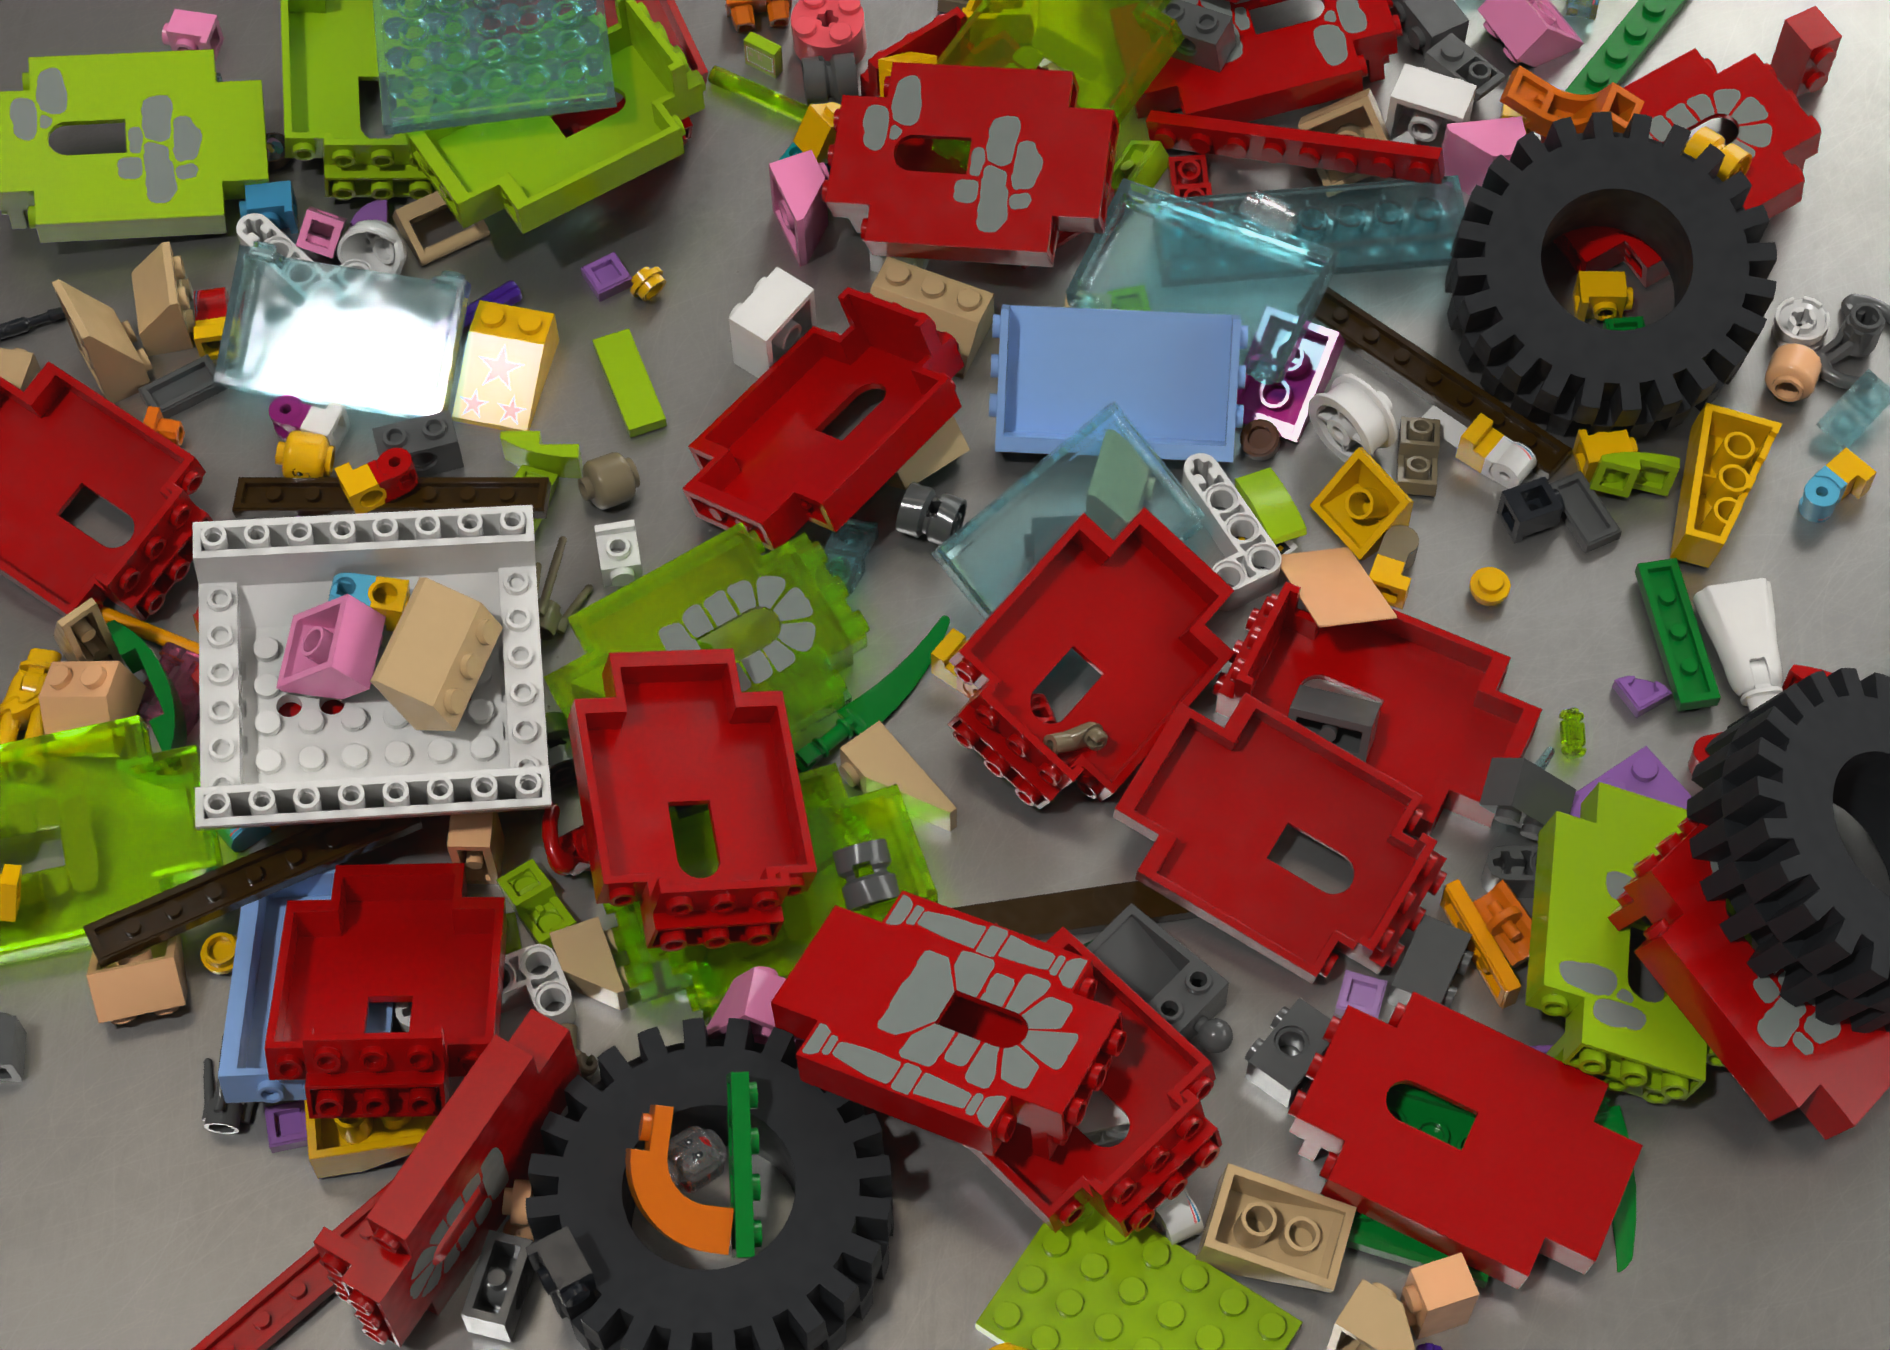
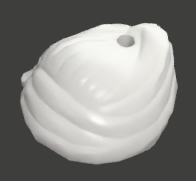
(375, 243)

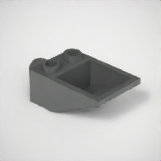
(1166, 977)

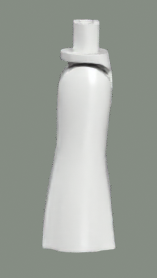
(1743, 631)

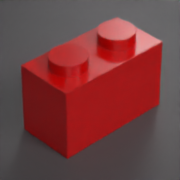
(1805, 51)

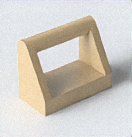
(426, 207)

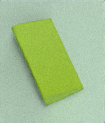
(1141, 163)

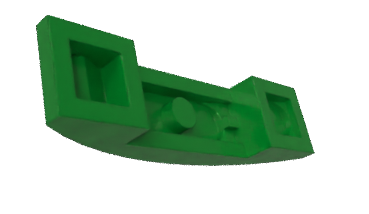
(171, 726)

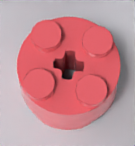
(828, 28)

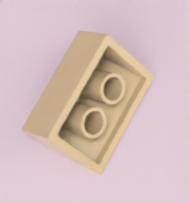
(952, 305)
(436, 656)

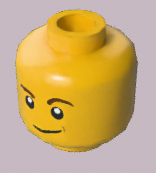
(305, 455)

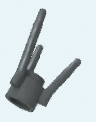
(217, 1114)

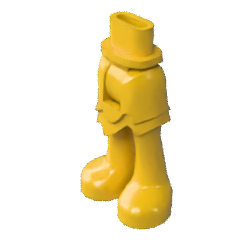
(21, 704)

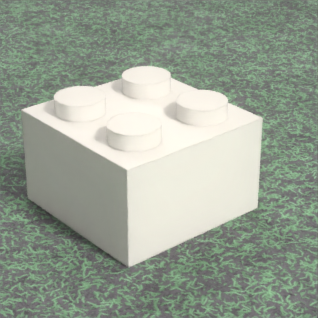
(1425, 104)
(771, 321)

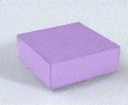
(1361, 993)

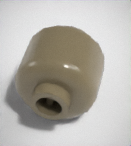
(609, 480)

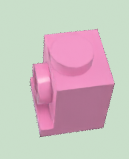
(193, 31)
(321, 232)

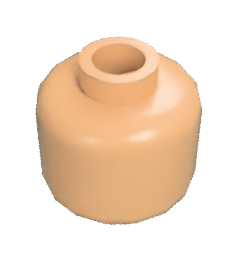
(1793, 372)

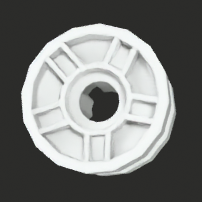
(1805, 312)

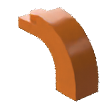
(1545, 103)
(660, 1201)

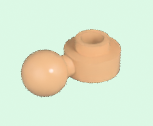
(515, 1205)

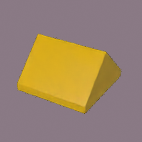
(1362, 504)

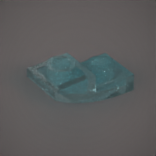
(1856, 409)
(848, 550)

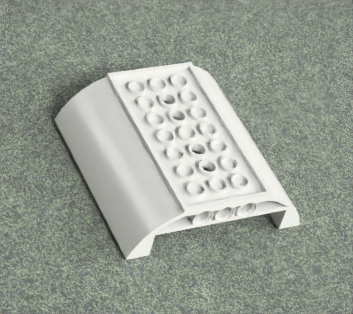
(367, 756)

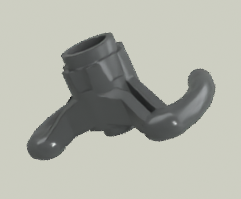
(1857, 336)

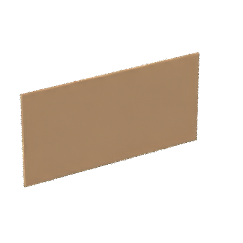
(1335, 587)

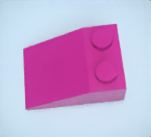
(1309, 374)

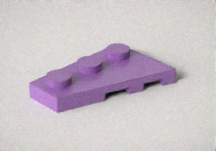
(1642, 775)

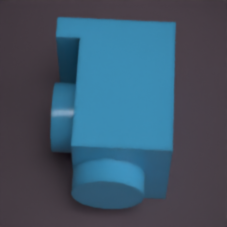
(273, 201)

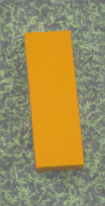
(1487, 954)

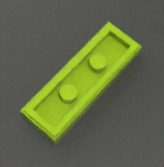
(629, 383)

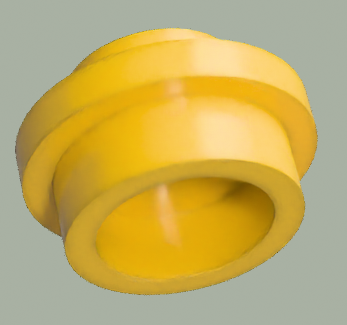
(647, 283)
(1489, 586)
(218, 953)

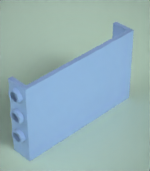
(1163, 368)
(259, 935)

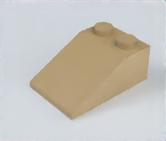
(104, 343)
(1275, 1231)

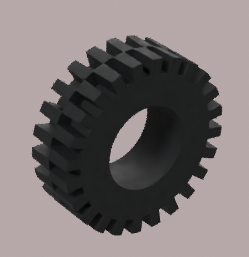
(1629, 186)
(1780, 848)
(788, 1293)

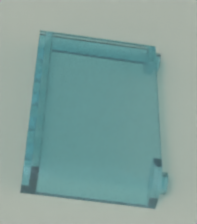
(1197, 259)
(341, 334)
(1096, 471)

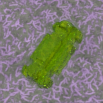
(1572, 733)

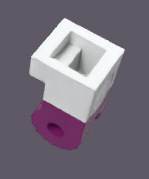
(291, 415)

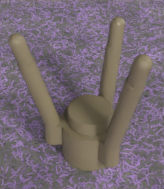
(549, 611)

